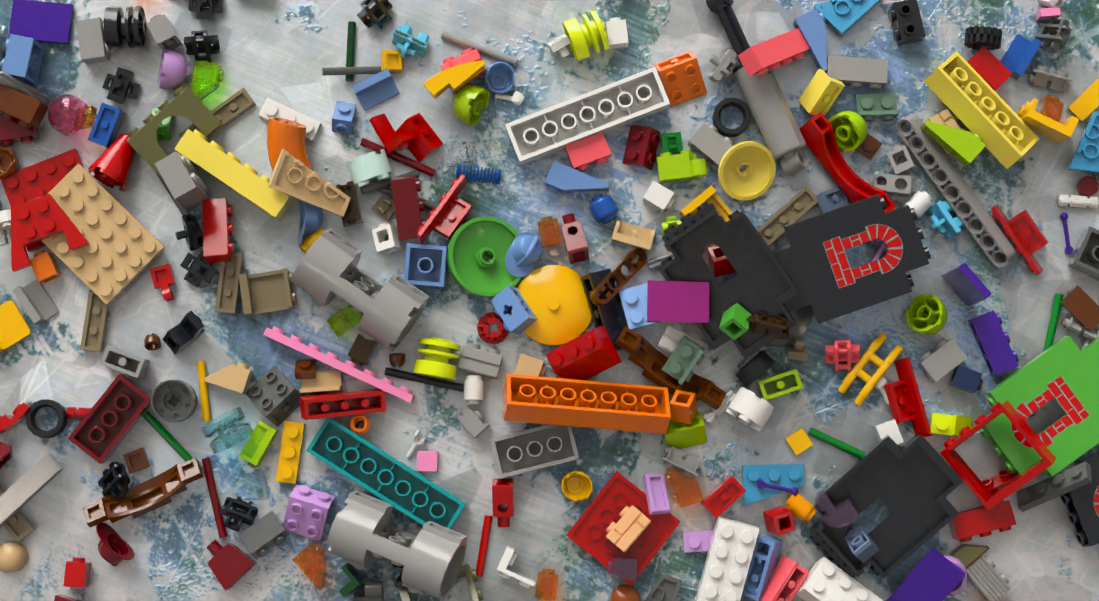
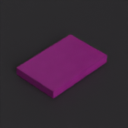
(678, 302)

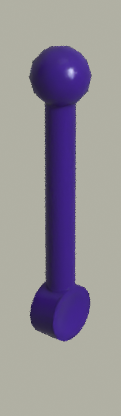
(1068, 249)
(761, 484)

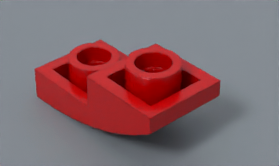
(8, 422)

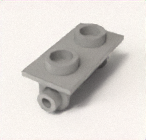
(1043, 75)
(1073, 324)
(674, 458)

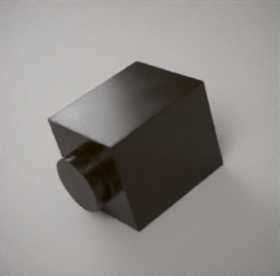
(362, 350)

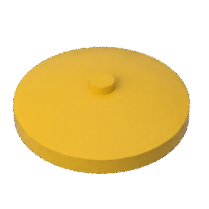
(557, 302)

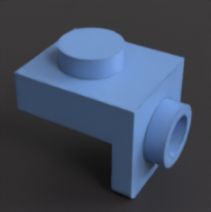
(343, 117)

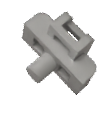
(727, 61)

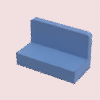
(375, 89)

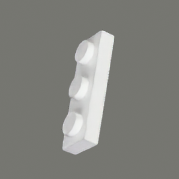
(274, 109)

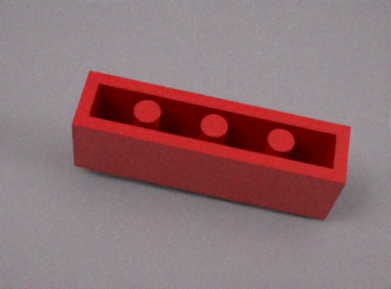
(342, 404)

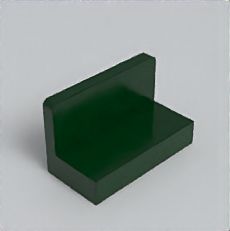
(355, 580)

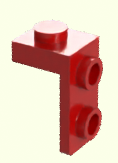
(388, 135)

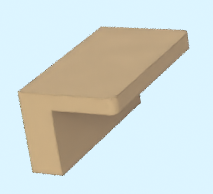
(324, 382)

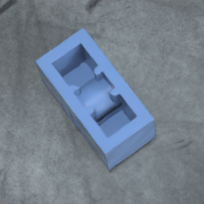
(513, 310)

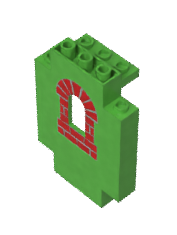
(1056, 373)

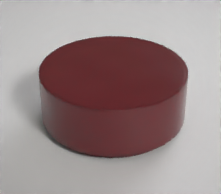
(1087, 186)

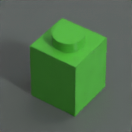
(734, 321)

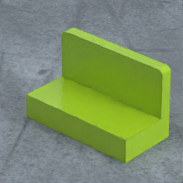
(686, 435)

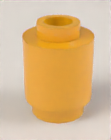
(800, 507)

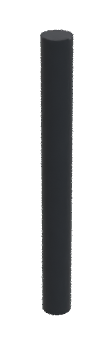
(424, 379)

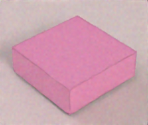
(1047, 14)
(427, 461)

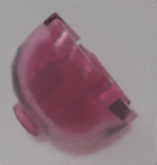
(67, 114)

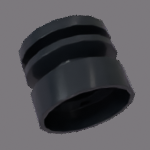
(125, 27)

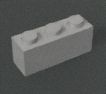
(858, 71)

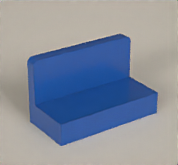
(1019, 55)
(106, 125)

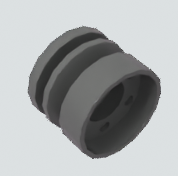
(162, 397)

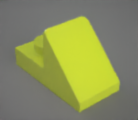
(948, 424)

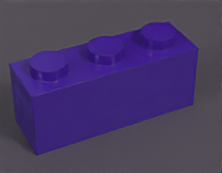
(993, 343)

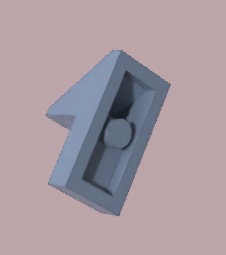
(832, 199)

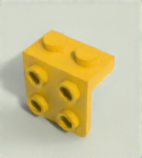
(12, 325)

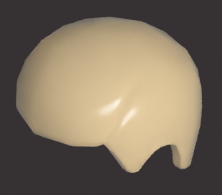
(12, 557)

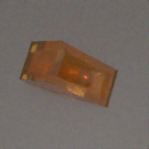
(1050, 107)
(313, 564)

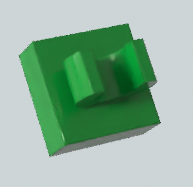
(671, 142)

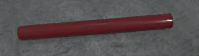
(399, 158)
(214, 497)

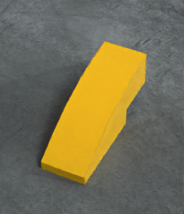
(453, 77)

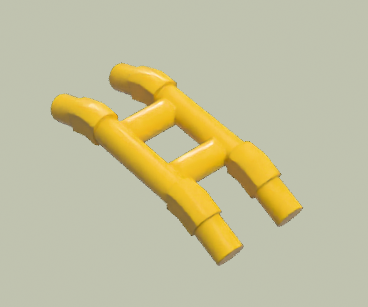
(871, 381)

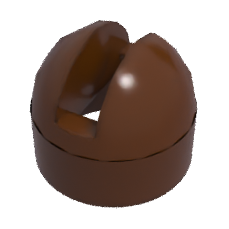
(152, 342)
(397, 358)

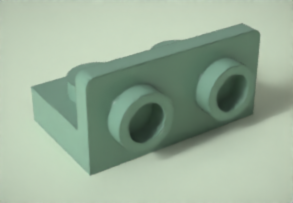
(876, 106)
(684, 359)

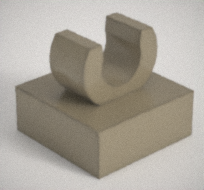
(384, 207)
(797, 350)

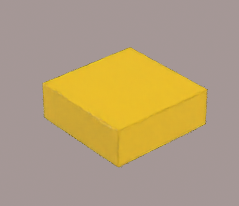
(391, 60)
(798, 441)

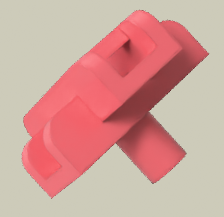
(842, 352)

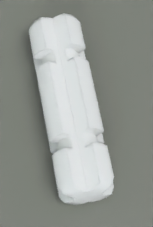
(1078, 201)
(711, 415)

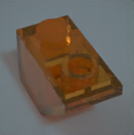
(685, 488)

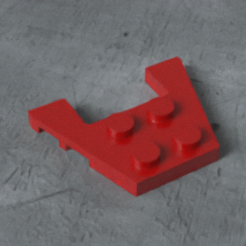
(38, 221)

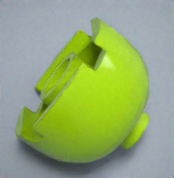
(469, 103)
(849, 130)
(926, 314)

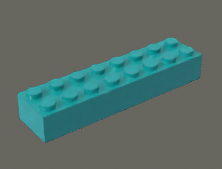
(384, 475)

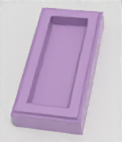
(656, 493)

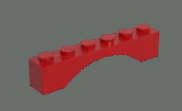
(821, 140)

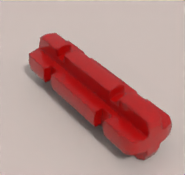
(81, 412)

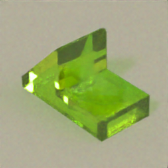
(344, 320)

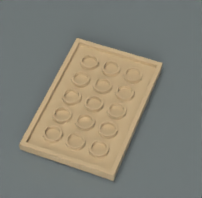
(117, 240)

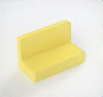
(820, 93)

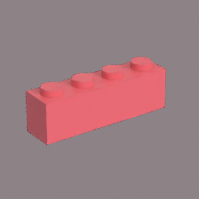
(774, 53)
(784, 581)

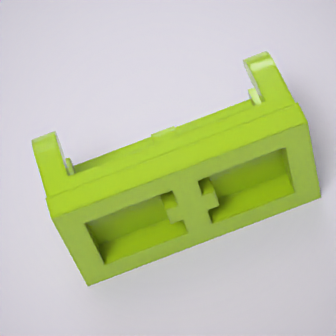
(259, 443)

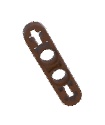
(618, 276)

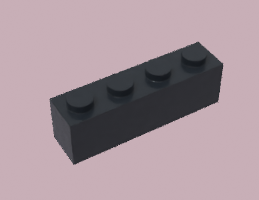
(609, 314)

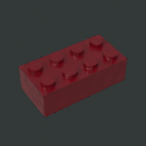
(111, 418)

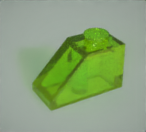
(206, 78)

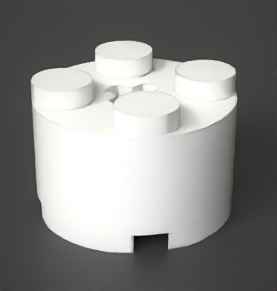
(750, 409)

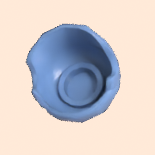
(499, 78)

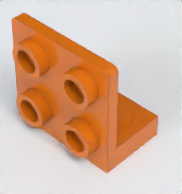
(681, 78)

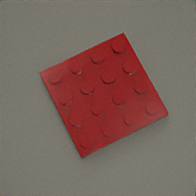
(39, 181)
(605, 508)

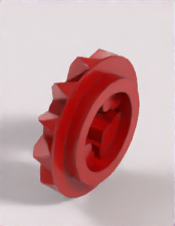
(483, 329)

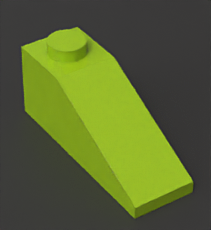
(958, 142)

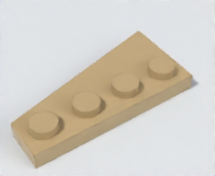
(302, 183)

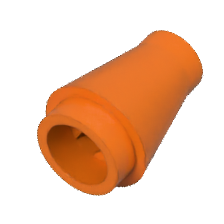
(356, 420)

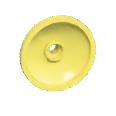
(754, 177)

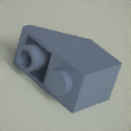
(861, 544)

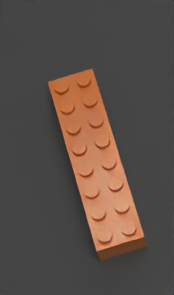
(586, 404)

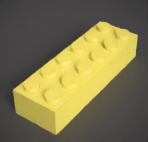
(981, 110)
(231, 173)

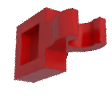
(163, 278)

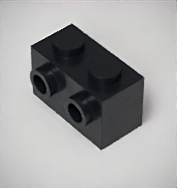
(906, 22)

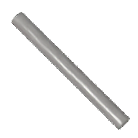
(481, 49)

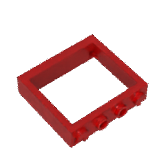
(969, 477)

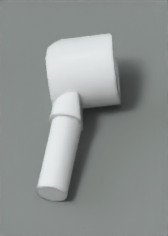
(516, 99)
(880, 386)
(416, 441)

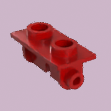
(999, 480)

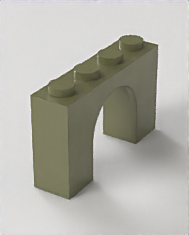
(183, 104)

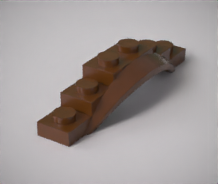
(652, 361)
(144, 496)

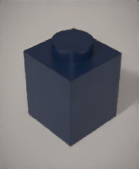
(966, 379)

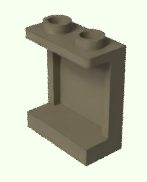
(267, 292)

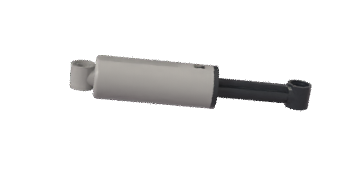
(764, 99)

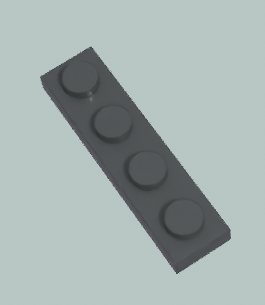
(1054, 486)

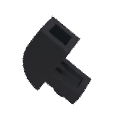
(184, 333)

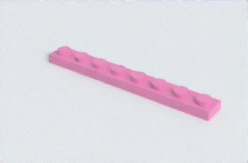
(332, 360)

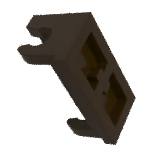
(353, 212)

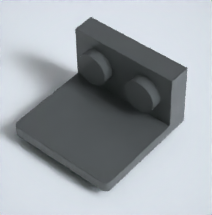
(274, 396)

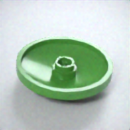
(478, 256)

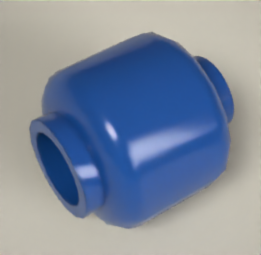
(603, 209)

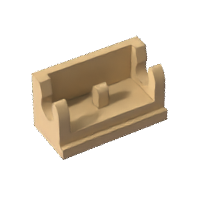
(633, 236)

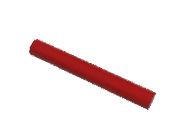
(483, 545)

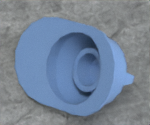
(310, 219)
(523, 254)

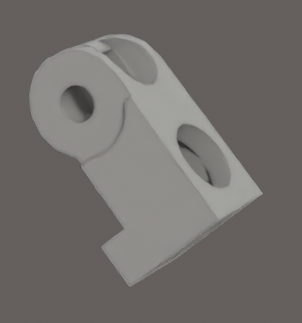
(893, 184)

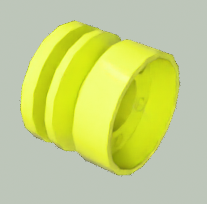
(586, 35)
(436, 358)

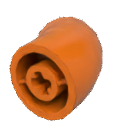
(288, 136)

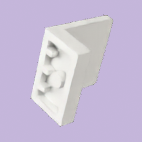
(508, 559)

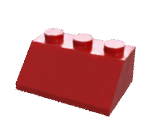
(584, 355)

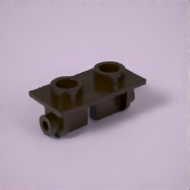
(777, 325)

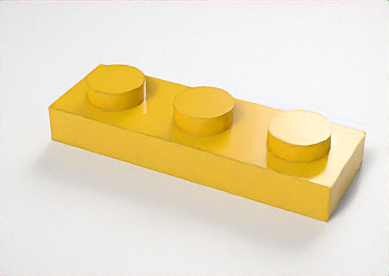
(290, 452)

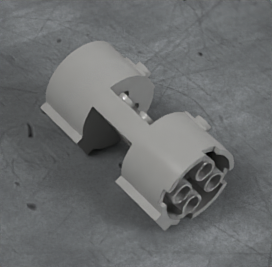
(331, 272)
(365, 533)

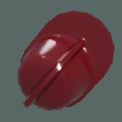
(112, 546)

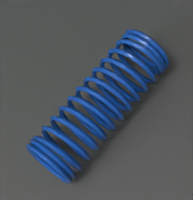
(497, 175)

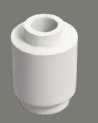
(920, 202)
(473, 389)

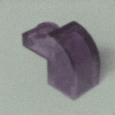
(838, 515)

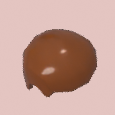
(8, 162)
(625, 593)

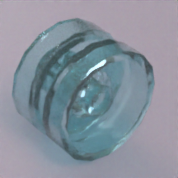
(228, 432)

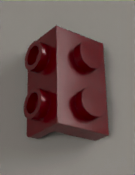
(641, 146)

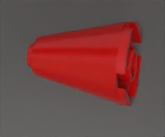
(114, 163)

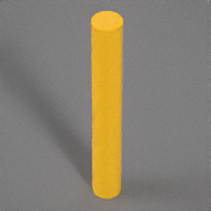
(203, 391)

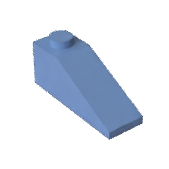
(814, 31)
(569, 180)
(762, 565)

